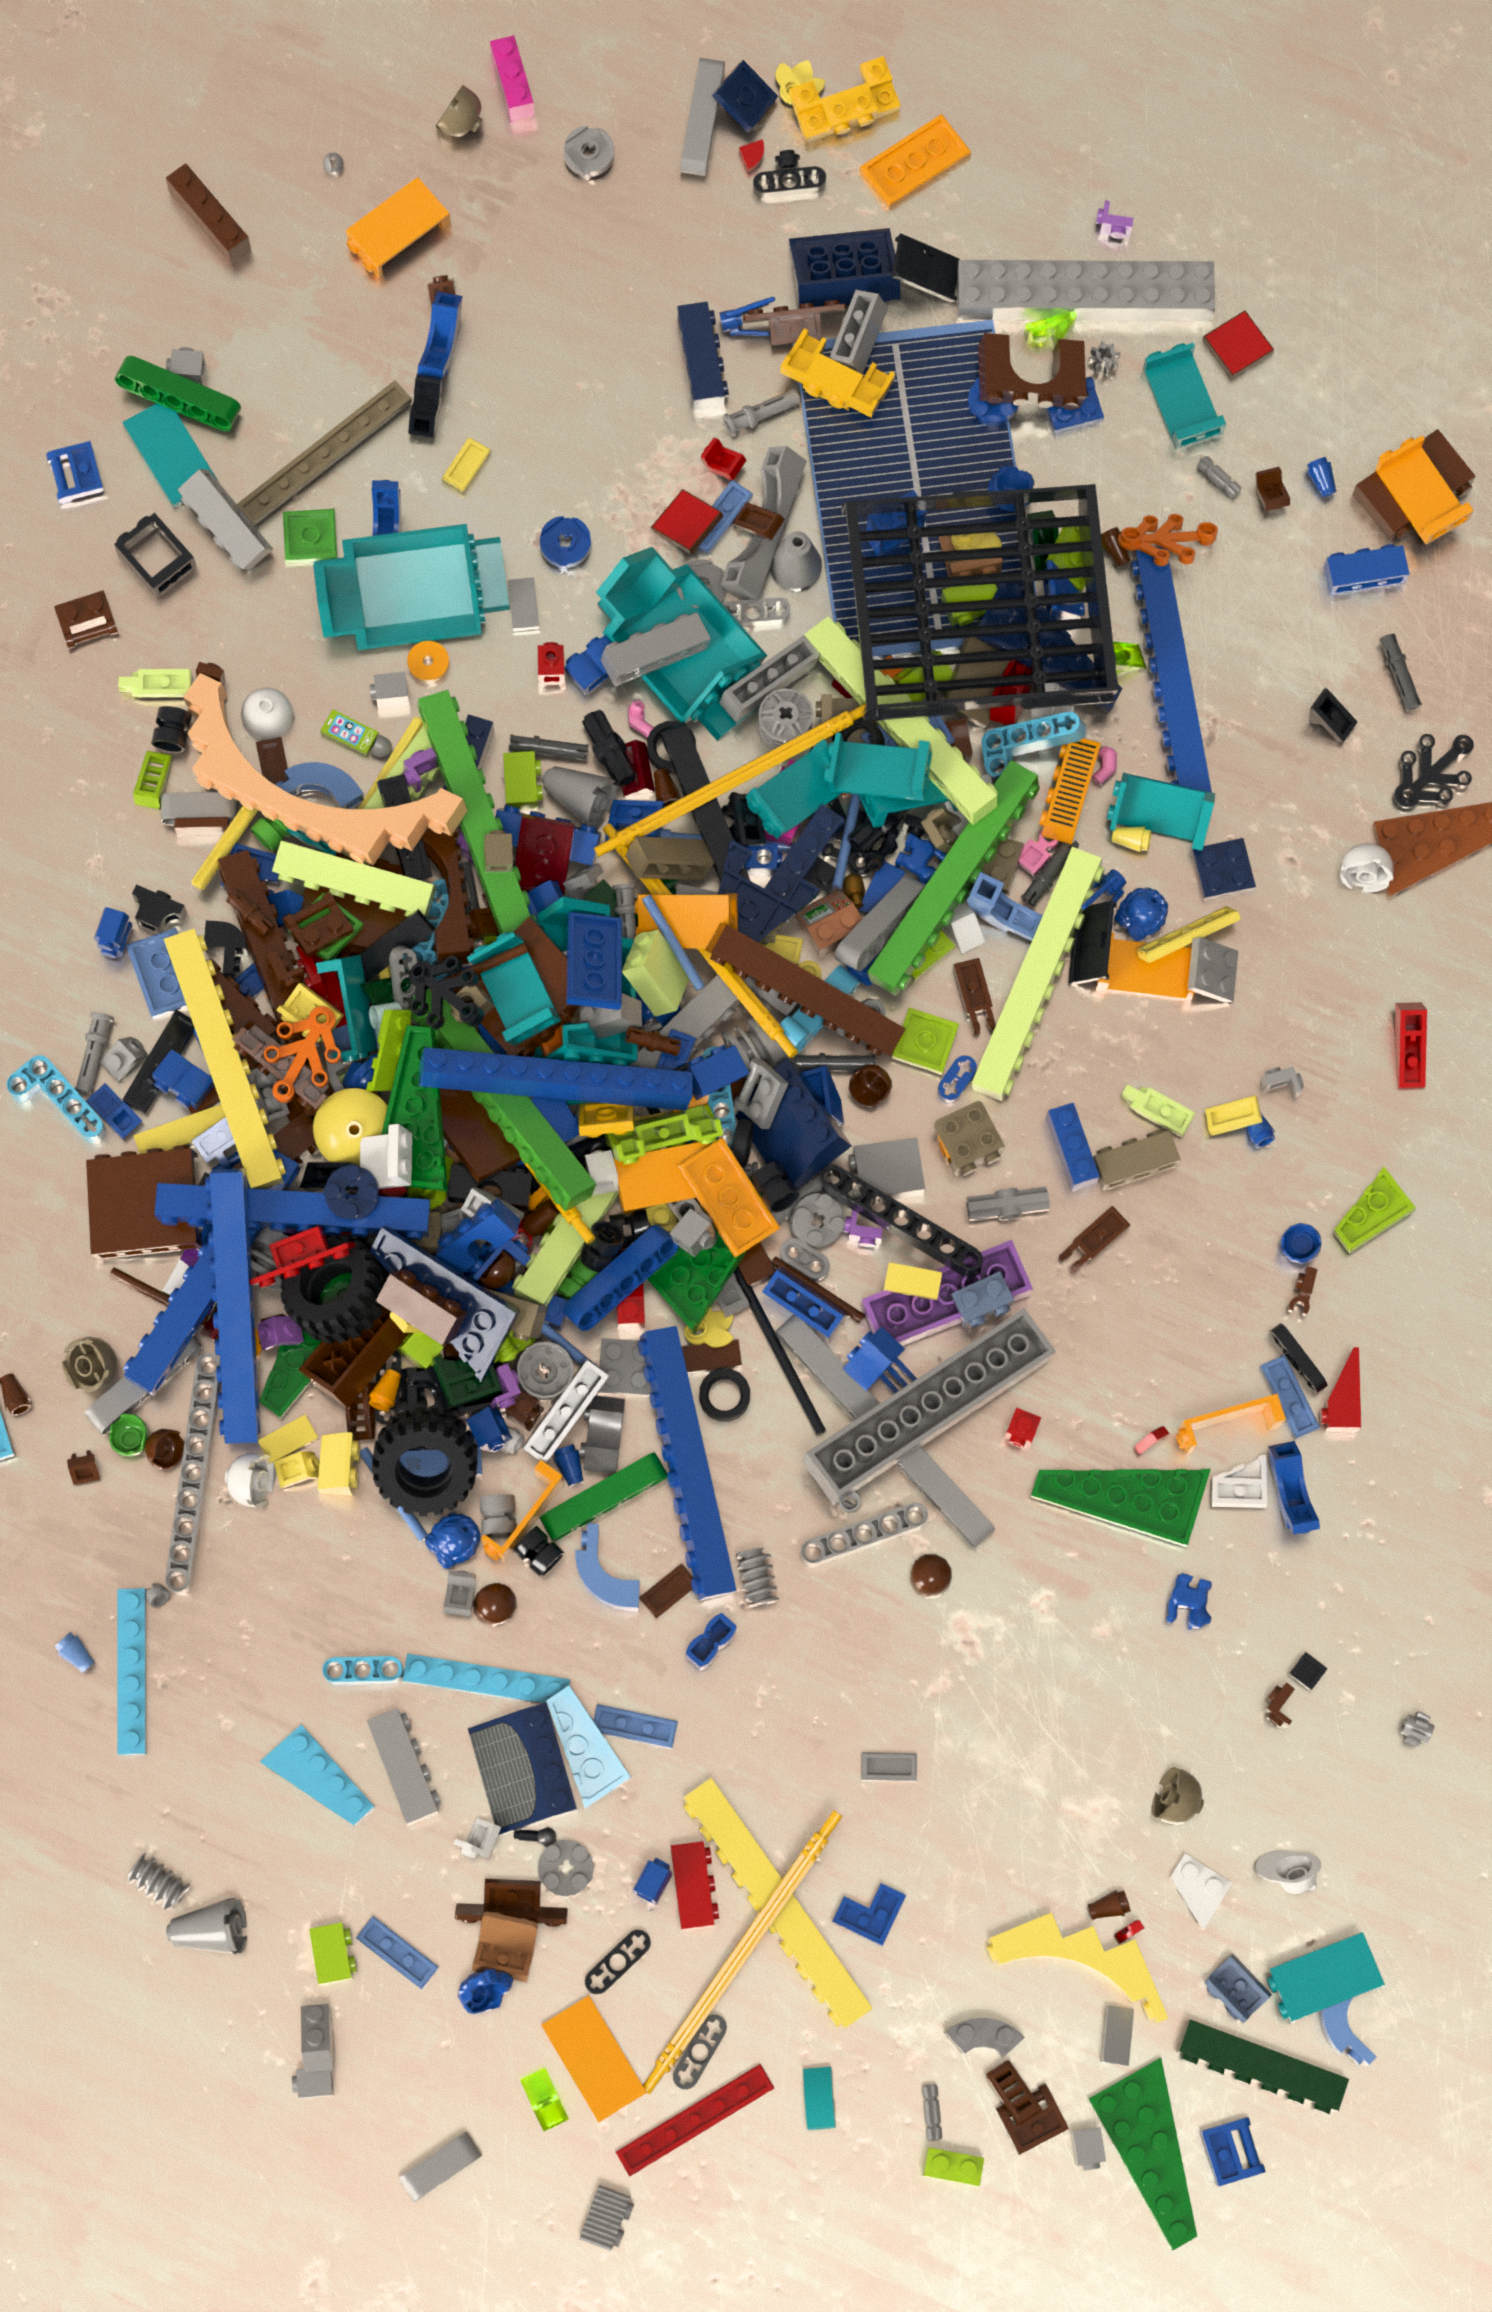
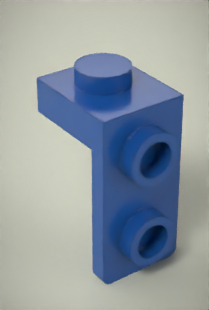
(515, 1249)

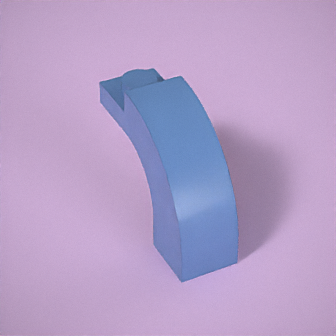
(323, 779)
(1000, 911)
(606, 1589)
(1339, 2035)

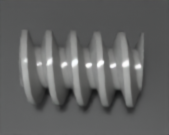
(756, 1577)
(157, 1883)

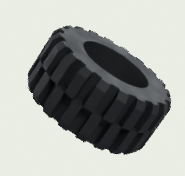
(348, 1313)
(417, 1492)

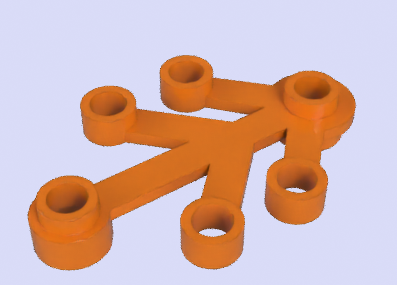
(1135, 538)
(305, 1050)

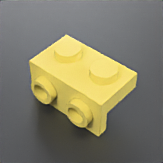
(301, 1004)

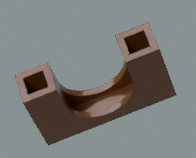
(1001, 384)
(1382, 506)

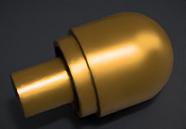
(854, 889)

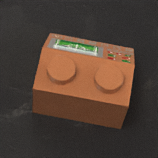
(828, 921)

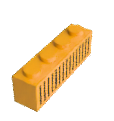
(1070, 790)

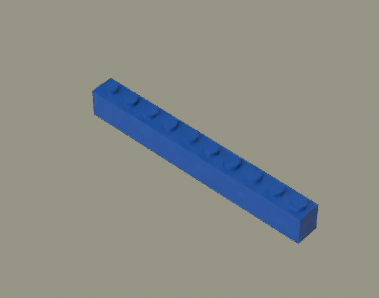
(1171, 673)
(555, 1079)
(295, 1211)
(234, 1305)
(185, 1312)
(687, 1463)

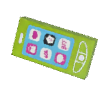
(349, 732)

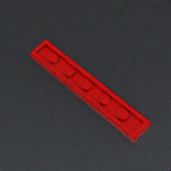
(694, 2120)

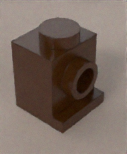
(525, 1411)

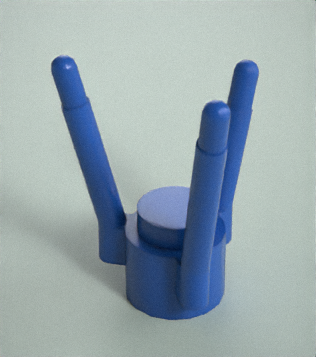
(732, 319)
(1109, 885)

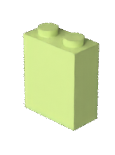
(655, 973)

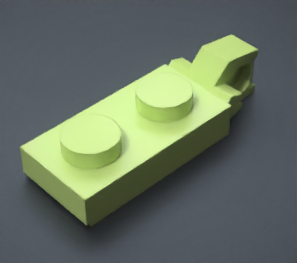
(157, 682)
(1159, 1109)

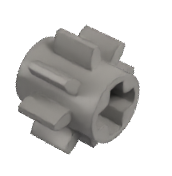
(1109, 362)
(1417, 1728)

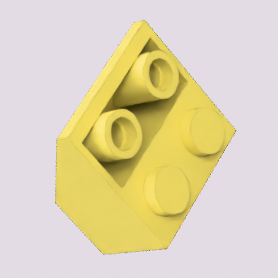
(337, 1464)

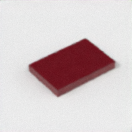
(543, 851)

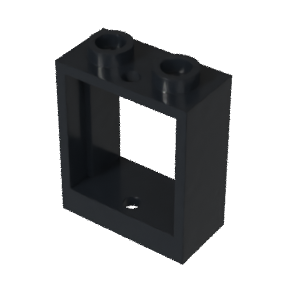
(172, 572)

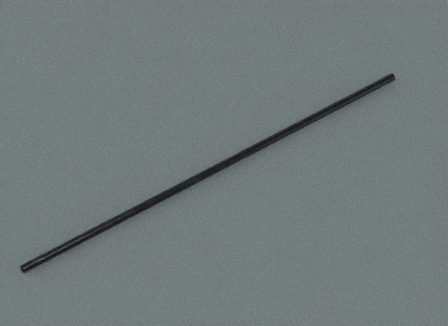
(774, 1342)

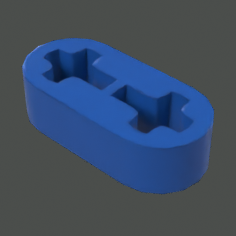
(962, 1082)

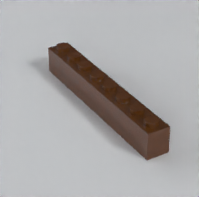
(240, 873)
(805, 989)

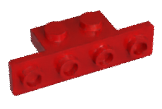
(323, 984)
(299, 1251)

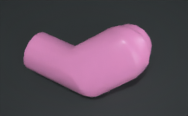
(637, 719)
(1109, 765)

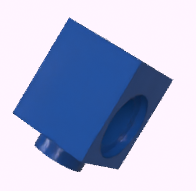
(755, 868)
(489, 1429)

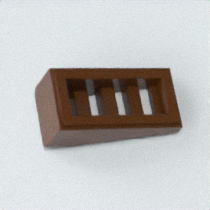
(368, 1412)
(1002, 2078)

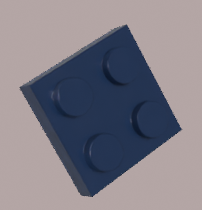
(745, 95)
(1223, 869)

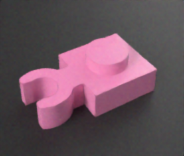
(1035, 854)

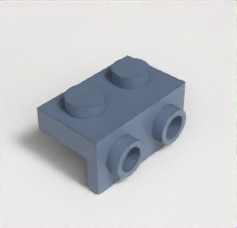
(983, 1300)
(1237, 1988)

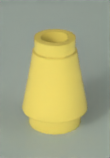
(1132, 837)

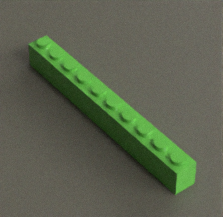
(464, 780)
(951, 881)
(519, 1120)

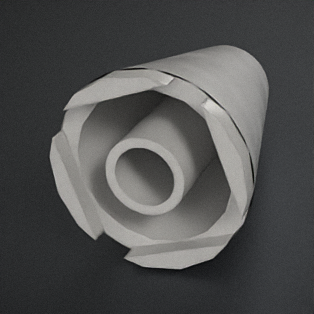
(796, 562)
(581, 793)
(211, 1928)

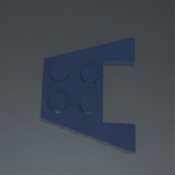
(759, 909)

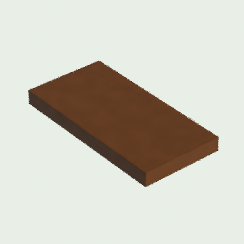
(474, 1136)

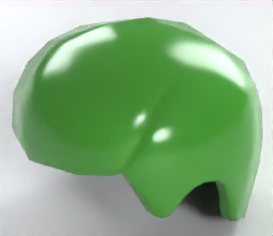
(128, 1435)

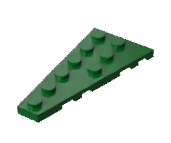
(418, 1112)
(695, 1282)
(285, 1380)
(1138, 1499)
(1144, 2133)

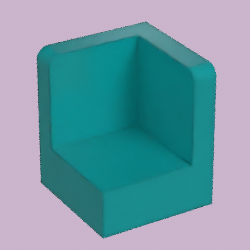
(580, 1034)

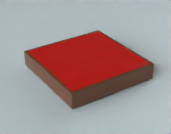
(1238, 344)
(687, 521)

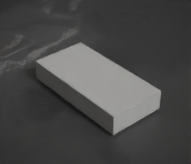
(523, 604)
(889, 1767)

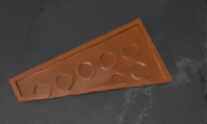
(1432, 841)

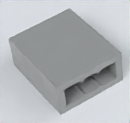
(890, 1167)

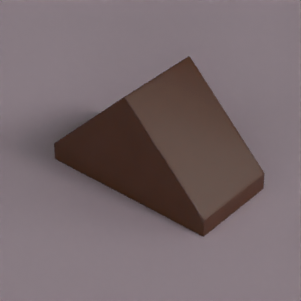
(960, 733)

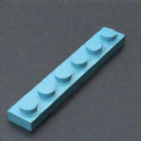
(131, 1671)
(481, 1679)

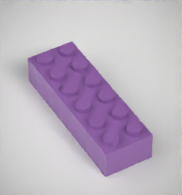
(914, 1317)

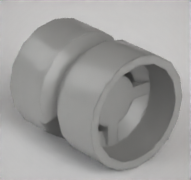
(498, 1515)

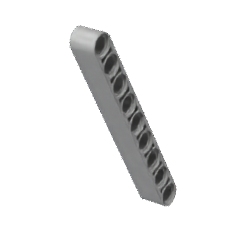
(198, 1486)

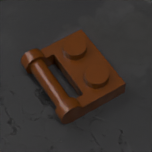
(82, 613)
(323, 931)
(1039, 2127)

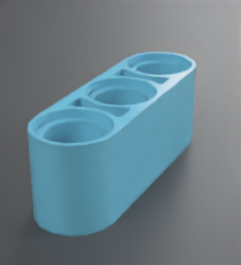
(375, 1676)

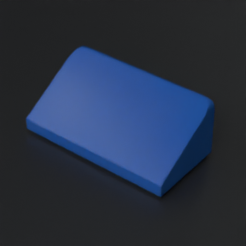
(285, 903)

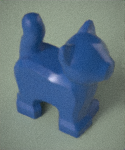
(921, 855)
(1190, 1598)

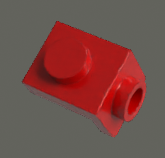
(722, 460)

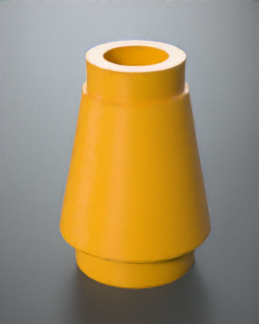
(385, 1391)

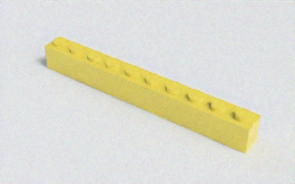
(224, 1061)
(792, 1923)

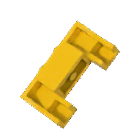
(847, 108)
(833, 380)

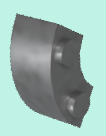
(603, 1434)
(984, 2034)

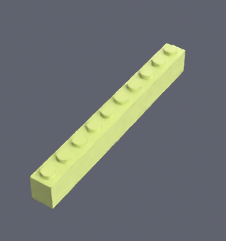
(948, 770)
(1037, 974)

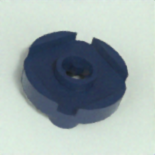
(351, 1208)

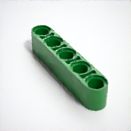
(177, 393)
(603, 1496)

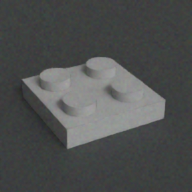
(1213, 970)
(625, 1368)

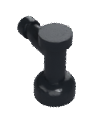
(874, 858)

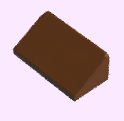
(756, 1265)

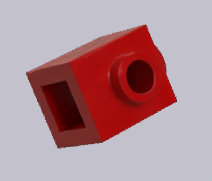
(551, 663)
(1022, 1428)

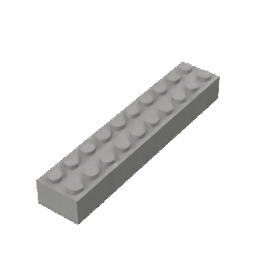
(1090, 288)
(928, 1406)

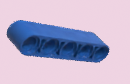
(620, 1278)

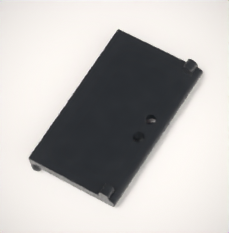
(928, 270)
(1092, 944)

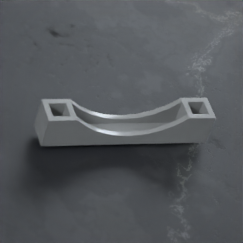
(780, 478)

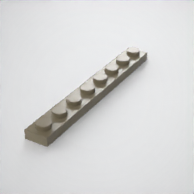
(324, 452)

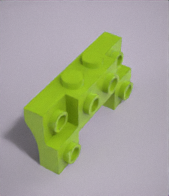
(665, 1130)

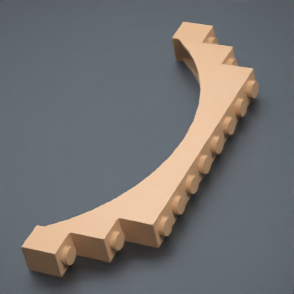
(353, 831)

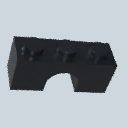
(514, 1185)

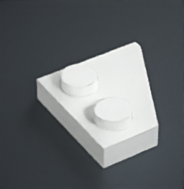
(1241, 1486)
(1199, 1888)

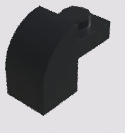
(425, 406)
(227, 940)

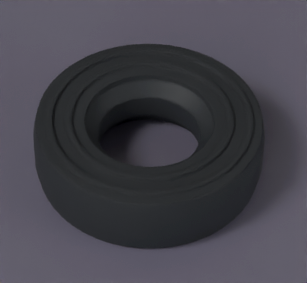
(742, 1141)

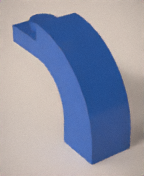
(442, 335)
(386, 507)
(1291, 1488)

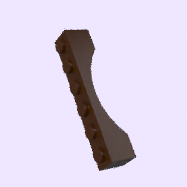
(452, 932)

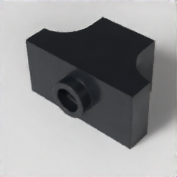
(156, 909)

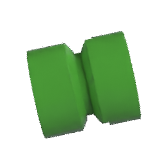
(270, 833)
(578, 1279)

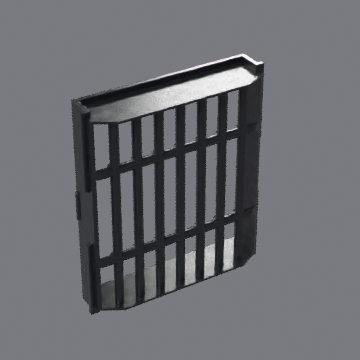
(1095, 596)

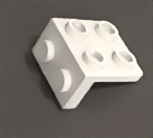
(388, 1157)

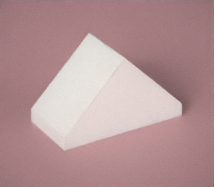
(965, 929)

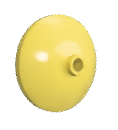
(338, 1114)

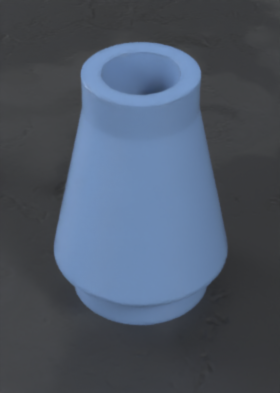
(74, 1652)

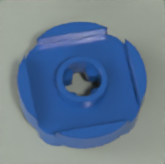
(985, 412)
(567, 528)

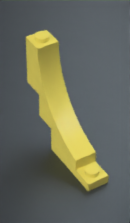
(1120, 1966)

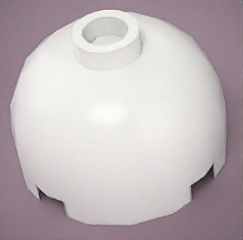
(267, 714)
(1367, 867)
(250, 1479)

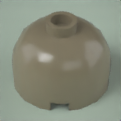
(461, 114)
(89, 1363)
(1179, 1798)

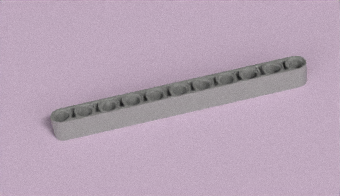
(856, 1401)

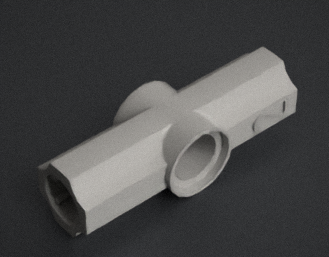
(1007, 1204)

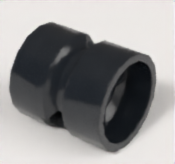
(171, 729)
(775, 1187)
(638, 1223)
(604, 1247)
(538, 1551)

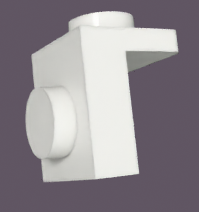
(480, 1839)

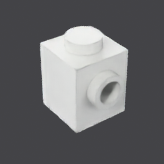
(602, 1170)

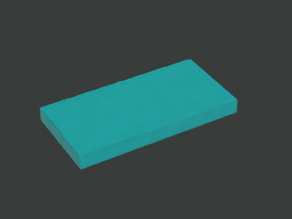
(166, 448)

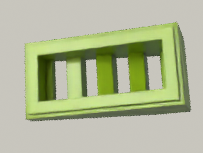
(149, 795)

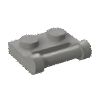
(767, 1096)

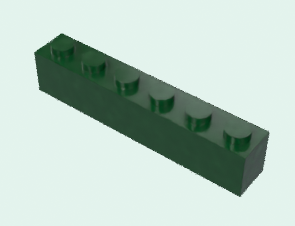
(1263, 2066)

